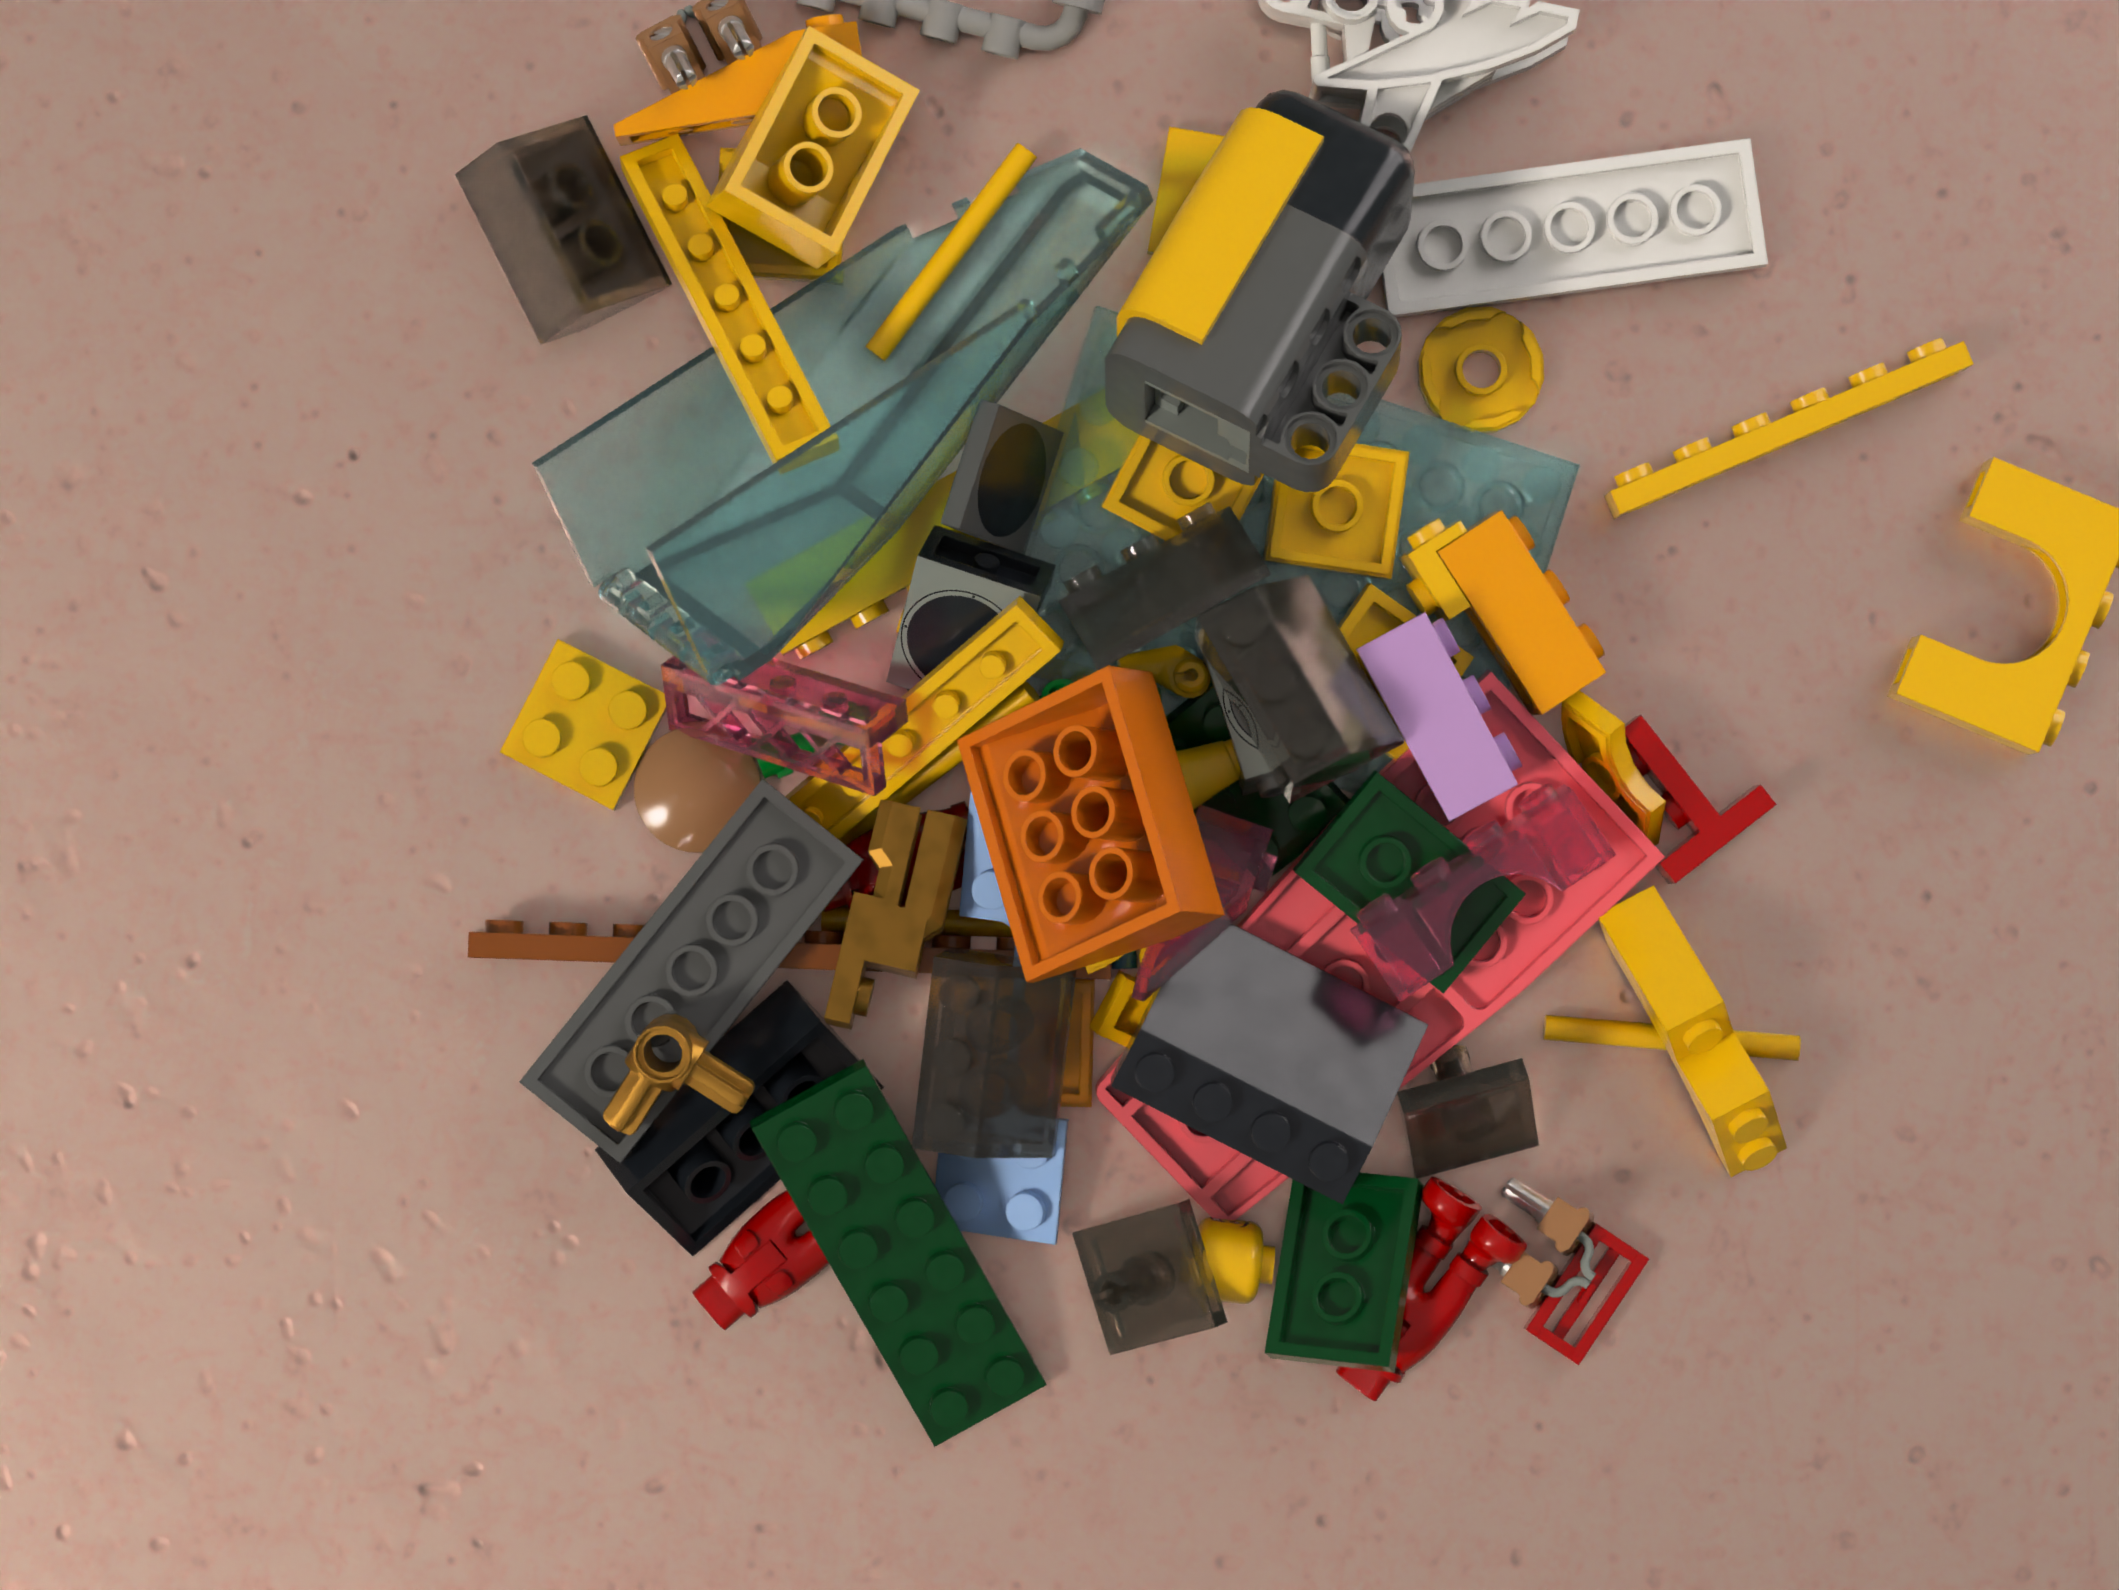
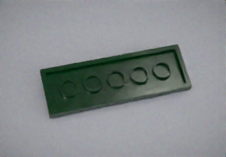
(898, 1252)

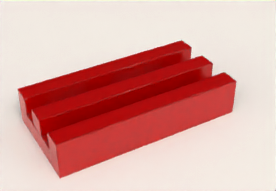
(1606, 1309)

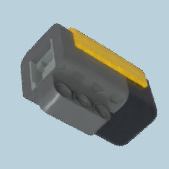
(1265, 297)

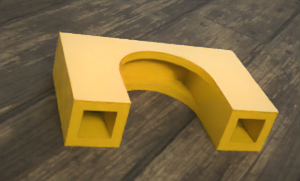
(2080, 549)

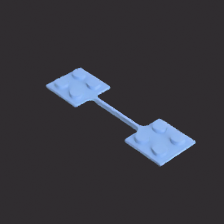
(999, 1194)

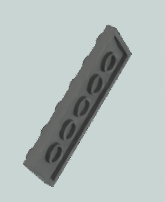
(696, 957)

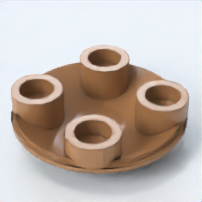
(691, 789)

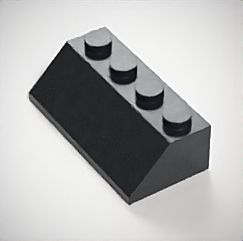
(704, 1163)

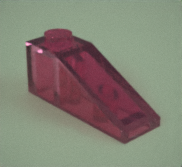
(1239, 866)

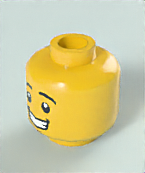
(1237, 1258)

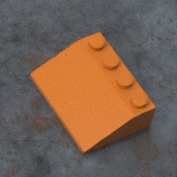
(1090, 824)

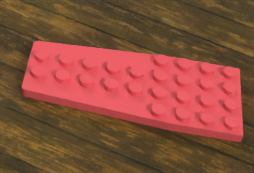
(1319, 932)

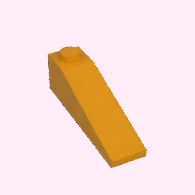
(730, 94)

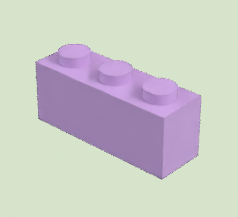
(1440, 714)

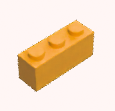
(1522, 613)

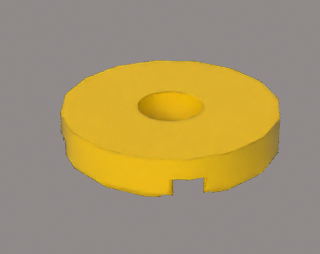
(1487, 332)

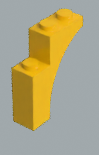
(1695, 1031)

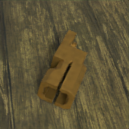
(877, 928)

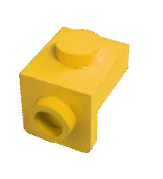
(1432, 584)

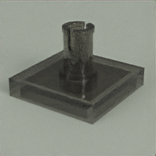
(1467, 1114)
(1149, 1277)

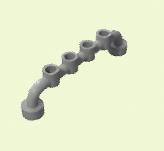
(1001, 33)

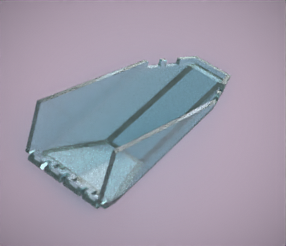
(740, 553)

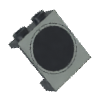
(954, 594)

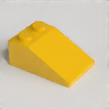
(813, 149)

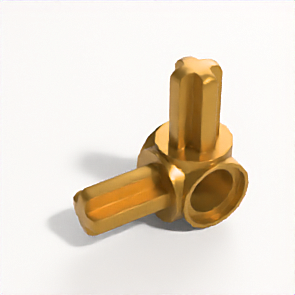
(651, 1076)

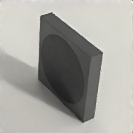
(1001, 476)

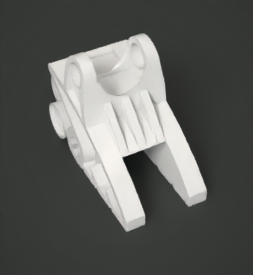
(1433, 63)

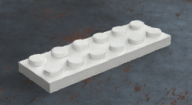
(1578, 228)

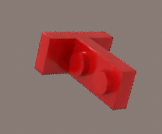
(1688, 804)

